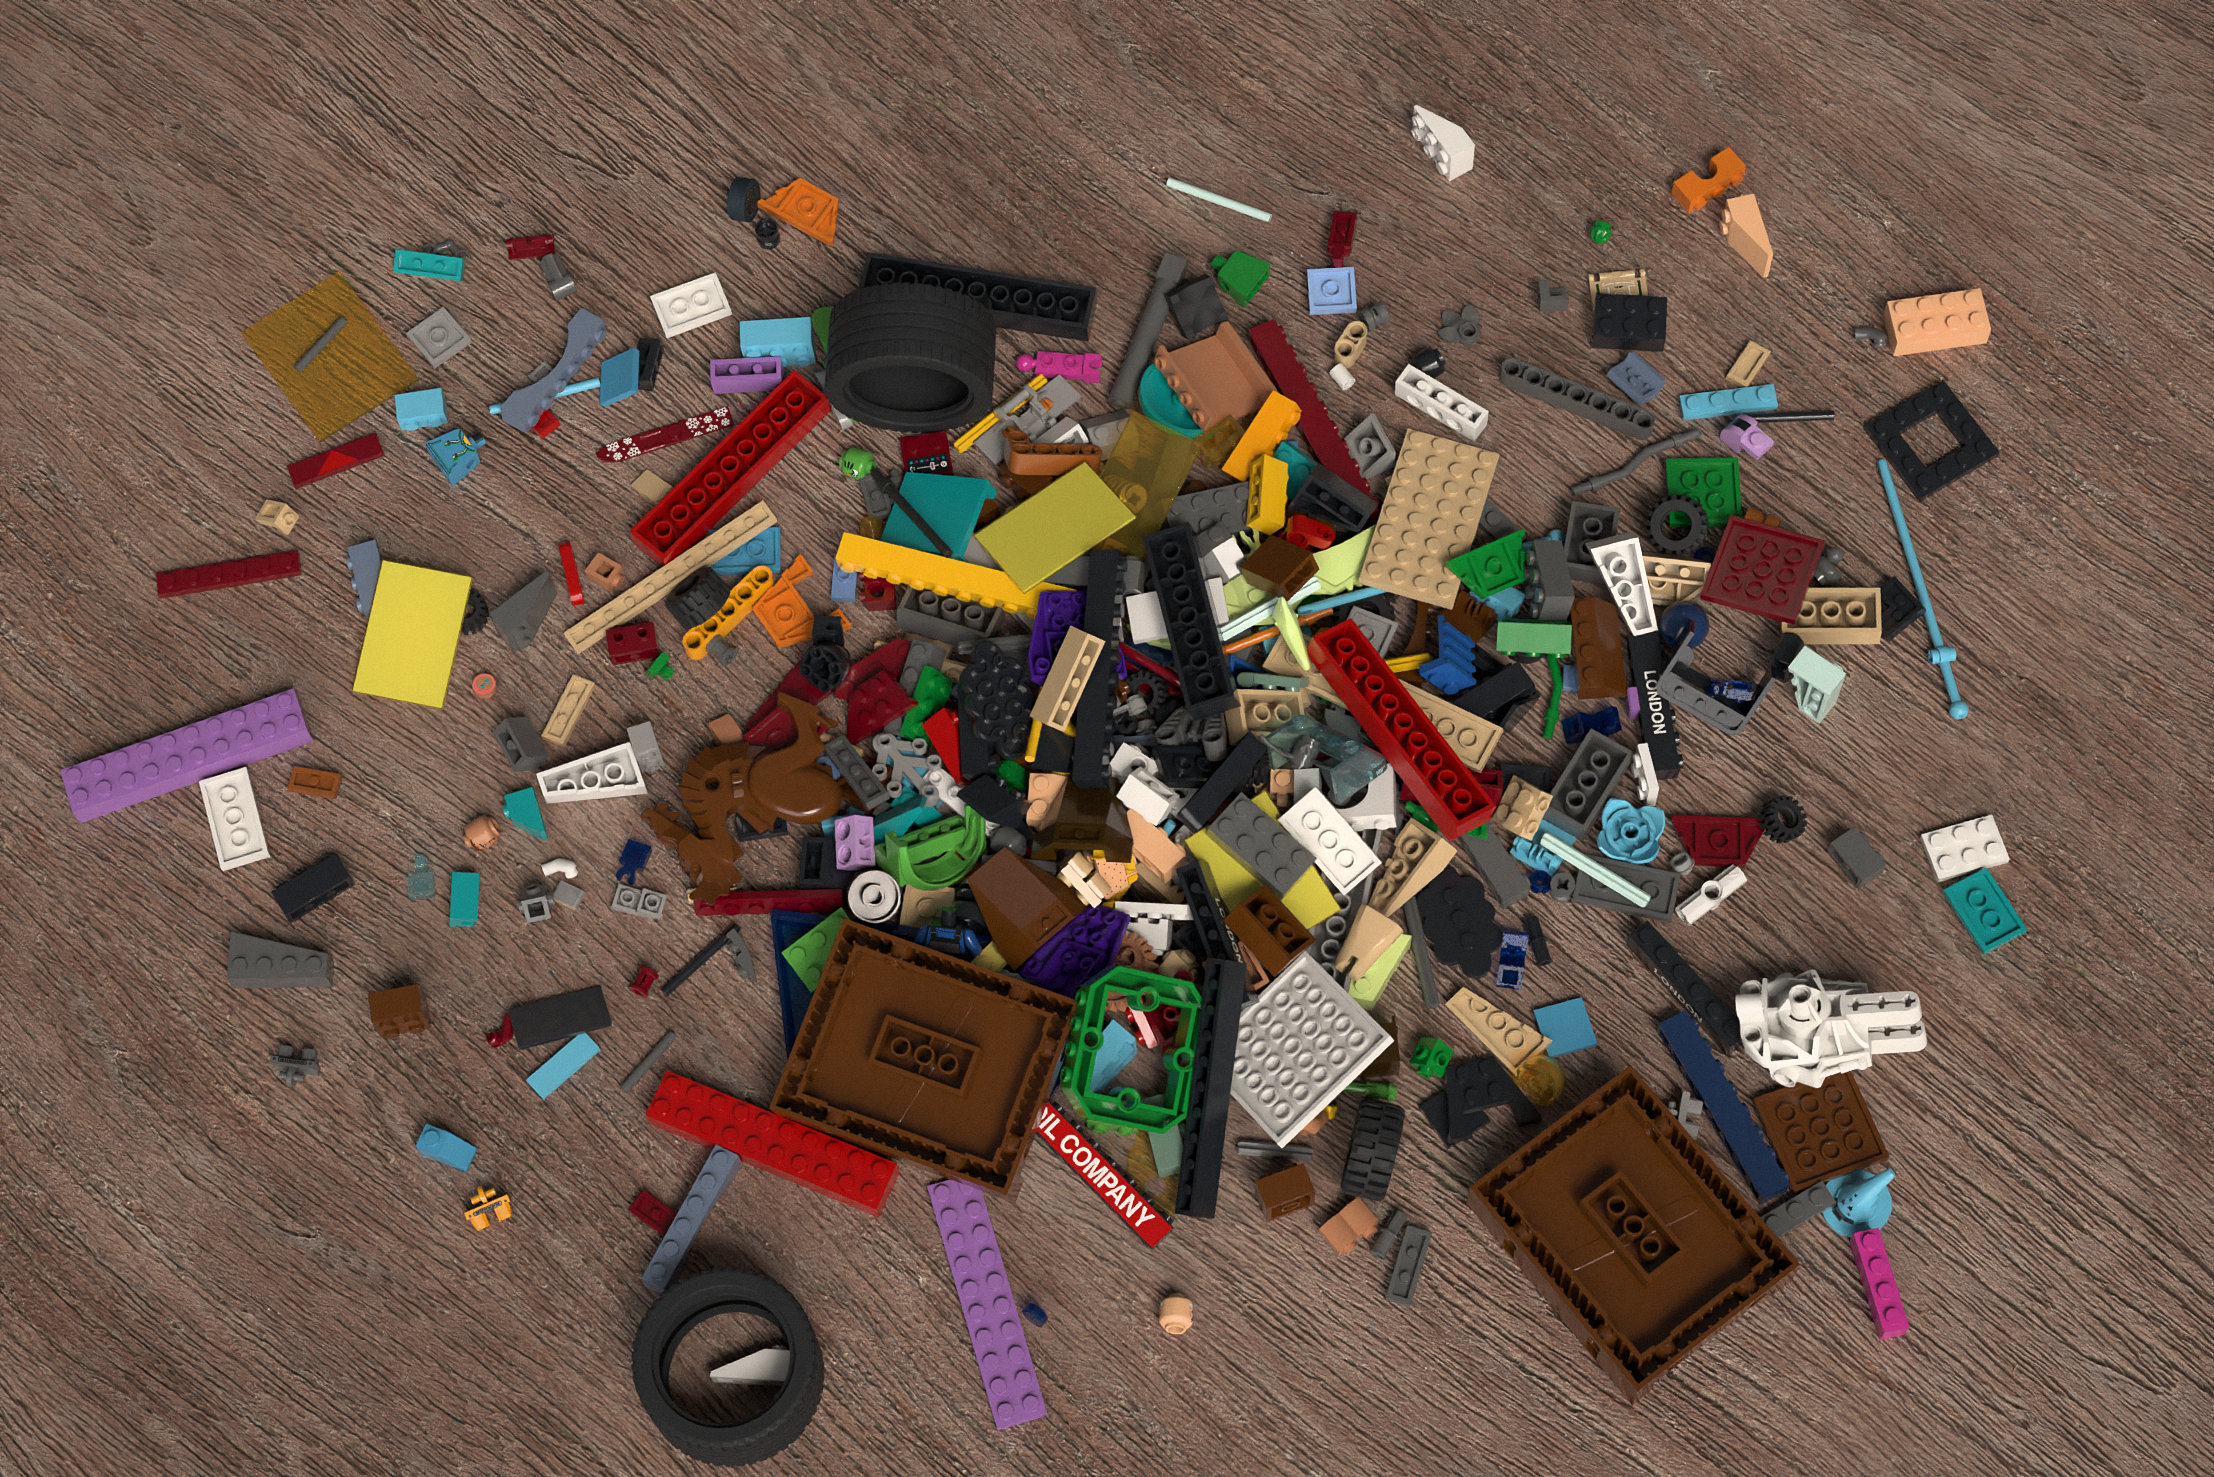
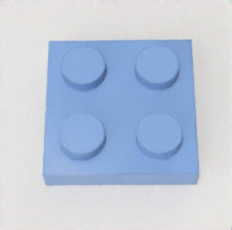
(1331, 290)

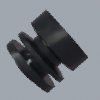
(968, 910)

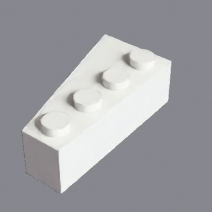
(594, 777)
(1156, 932)

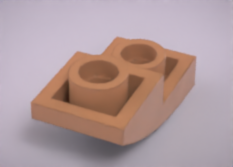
(725, 731)

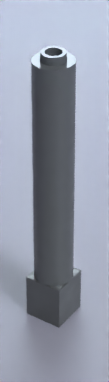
(1168, 277)

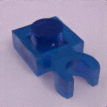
(1735, 690)
(633, 857)

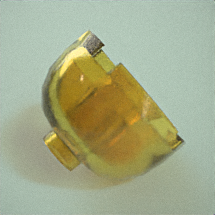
(1541, 1079)

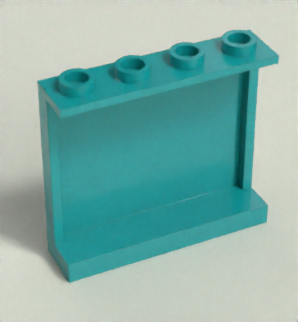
(948, 507)

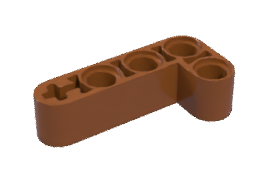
(1046, 458)

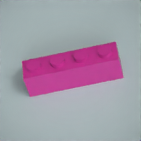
(1879, 1283)

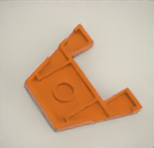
(785, 612)

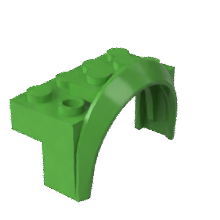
(952, 834)

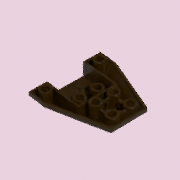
(1085, 822)

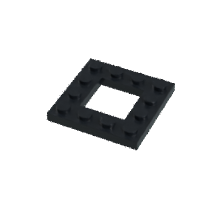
(1938, 400)

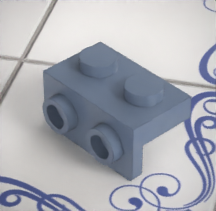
(1637, 379)

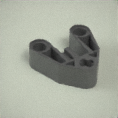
(1181, 726)

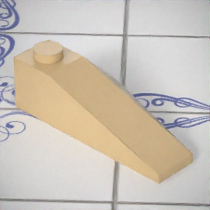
(1415, 862)

